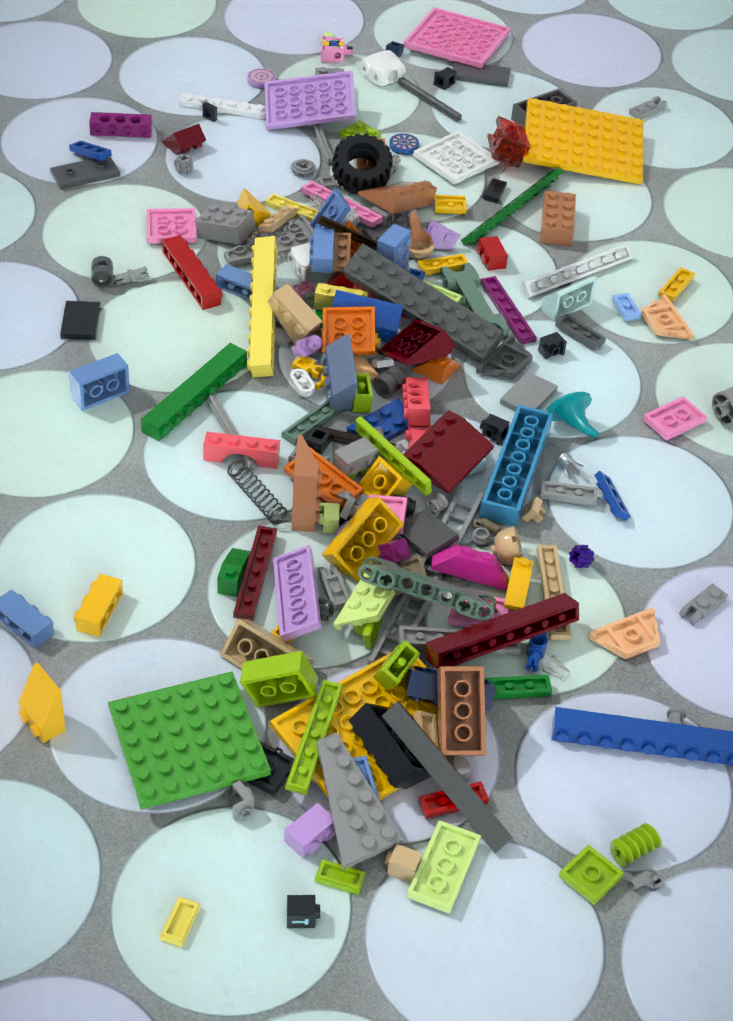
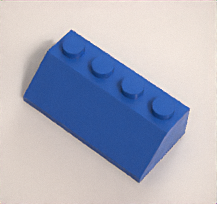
(386, 313)

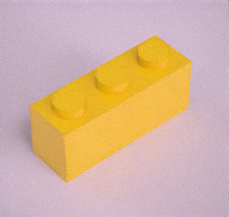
(98, 605)

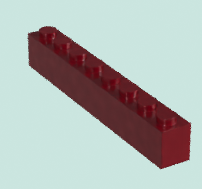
(502, 631)

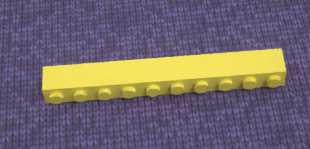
(263, 318)

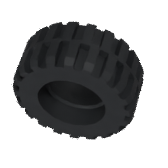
(361, 147)

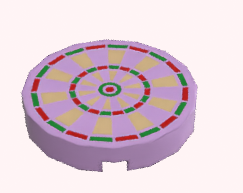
(259, 76)

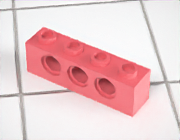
(416, 401)

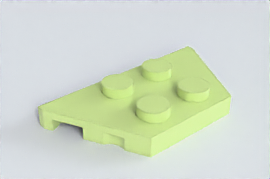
(364, 605)

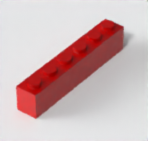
(192, 272)

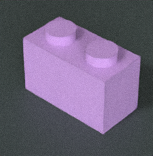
(309, 831)

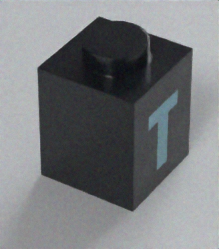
(302, 911)

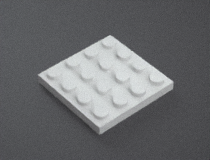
(455, 157)

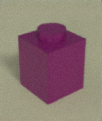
(394, 550)

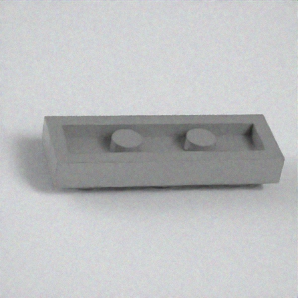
(568, 493)

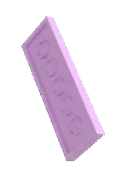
(296, 593)

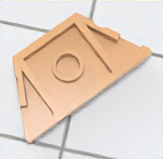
(666, 320)
(629, 635)

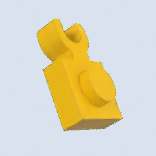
(308, 365)

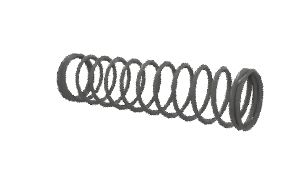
(257, 487)

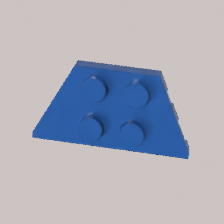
(389, 418)

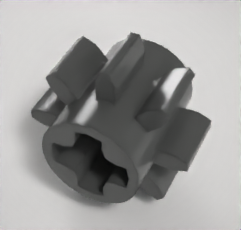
(326, 608)

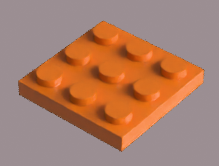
(355, 321)

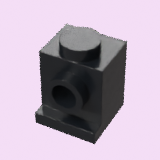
(445, 78)
(552, 345)
(495, 428)
(318, 439)

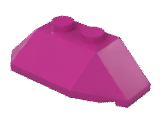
(470, 565)

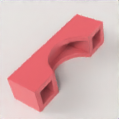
(220, 445)

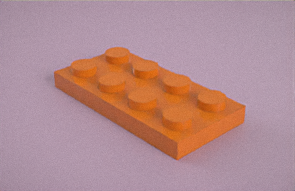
(332, 481)

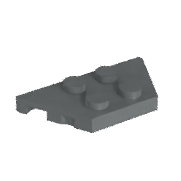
(506, 360)

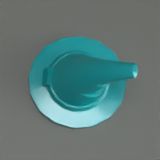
(571, 410)

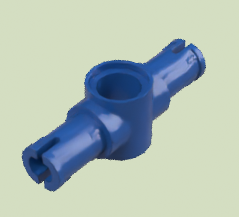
(536, 651)

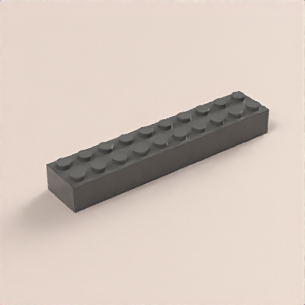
(423, 302)

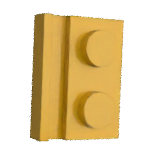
(450, 204)

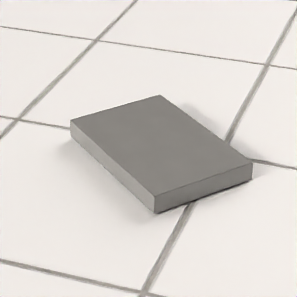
(529, 392)

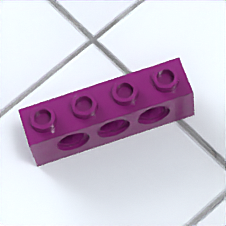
(120, 124)

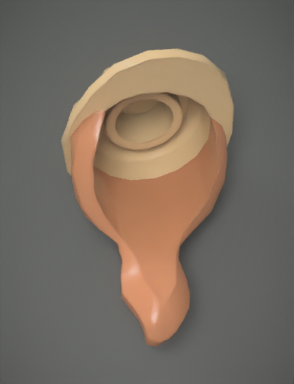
(422, 242)

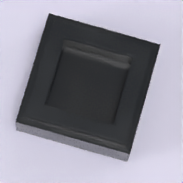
(209, 111)

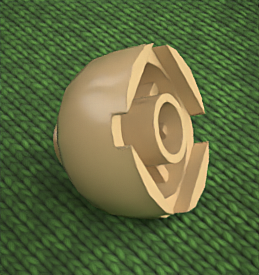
(507, 545)

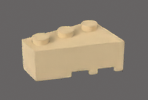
(293, 313)

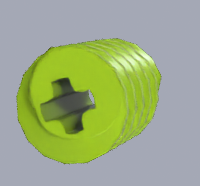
(634, 844)

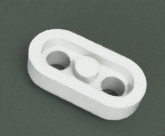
(302, 382)

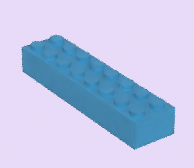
(516, 466)

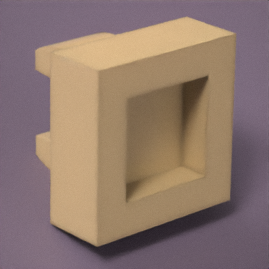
(533, 510)

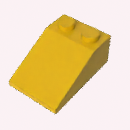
(42, 705)

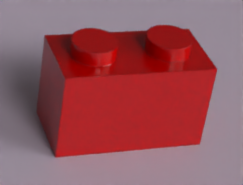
(492, 253)

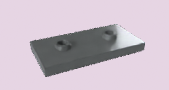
(84, 172)

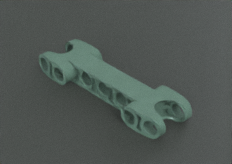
(466, 284)
(380, 578)

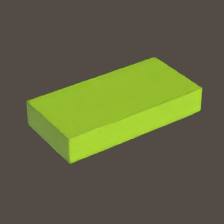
(332, 875)

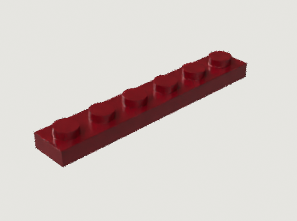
(255, 573)

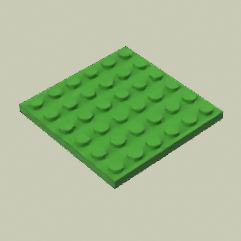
(187, 739)

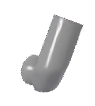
(647, 879)

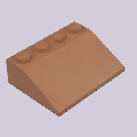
(401, 196)
(305, 489)

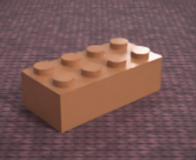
(558, 218)
(461, 710)

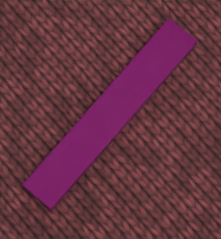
(508, 309)

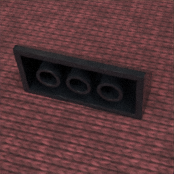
(387, 748)

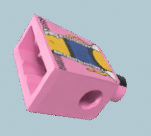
(334, 49)

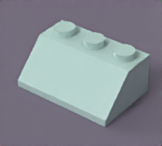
(569, 299)

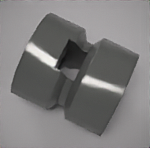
(102, 271)
(389, 382)

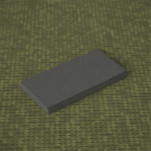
(487, 75)

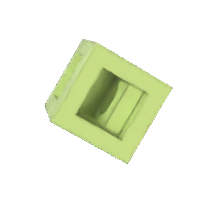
(329, 517)

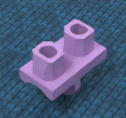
(307, 346)

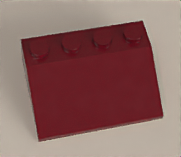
(418, 344)
(449, 451)

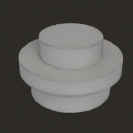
(481, 536)

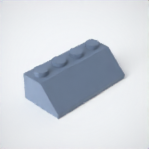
(339, 373)

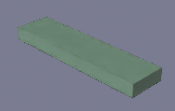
(318, 416)

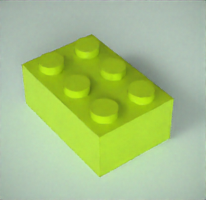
(279, 679)

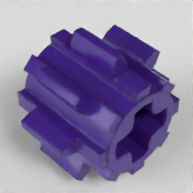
(581, 556)

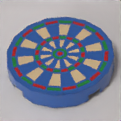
(403, 143)

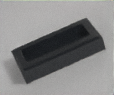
(495, 190)

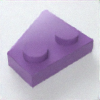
(442, 236)

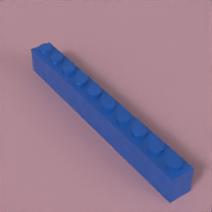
(642, 735)

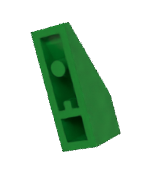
(232, 572)

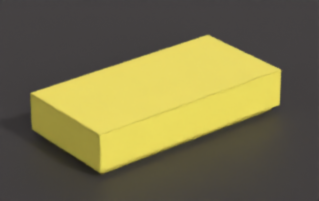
(180, 922)

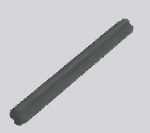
(439, 105)

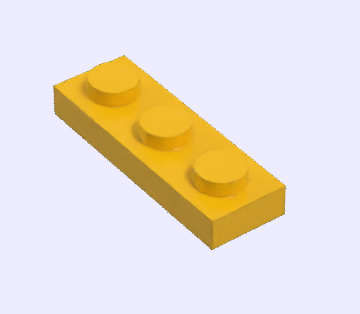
(433, 265)
(676, 284)

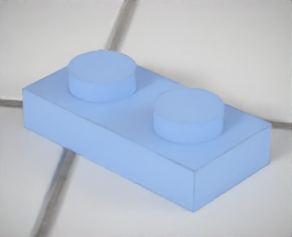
(626, 307)

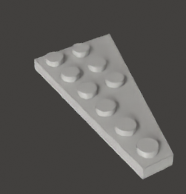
(286, 237)
(356, 812)

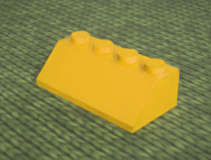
(360, 537)

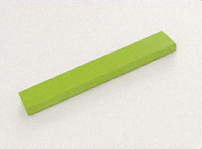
(394, 456)
(316, 729)

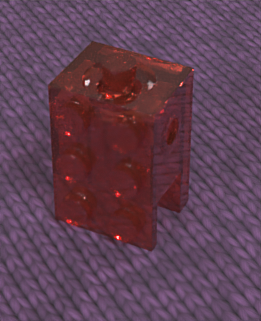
(508, 142)

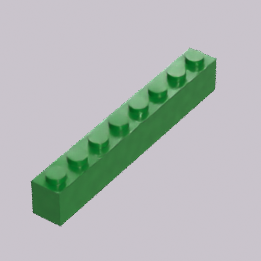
(193, 392)

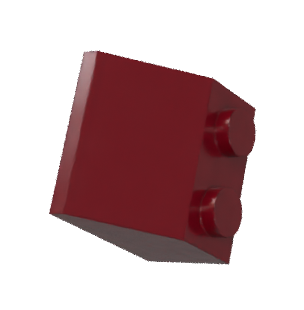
(185, 140)

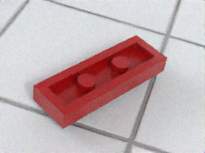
(440, 804)

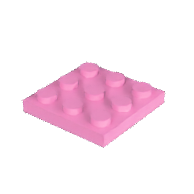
(170, 223)

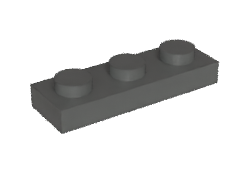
(580, 331)

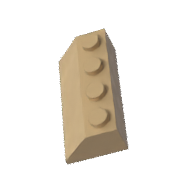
(253, 642)

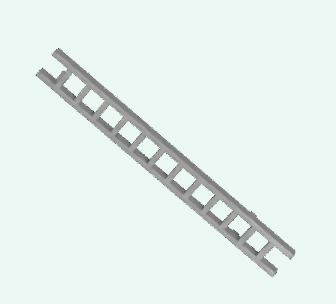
(401, 608)

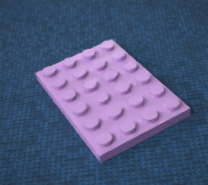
(309, 100)

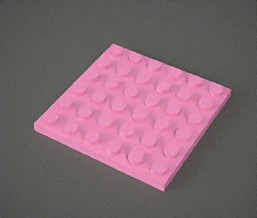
(457, 37)

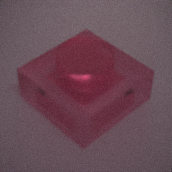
(303, 287)

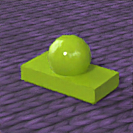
(369, 632)

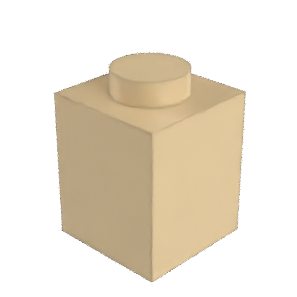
(403, 862)

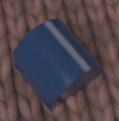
(396, 48)

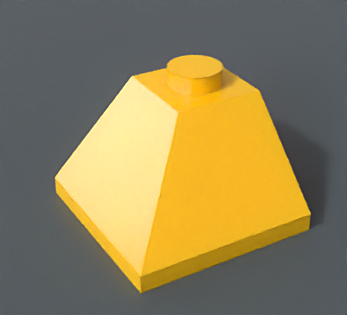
(384, 480)

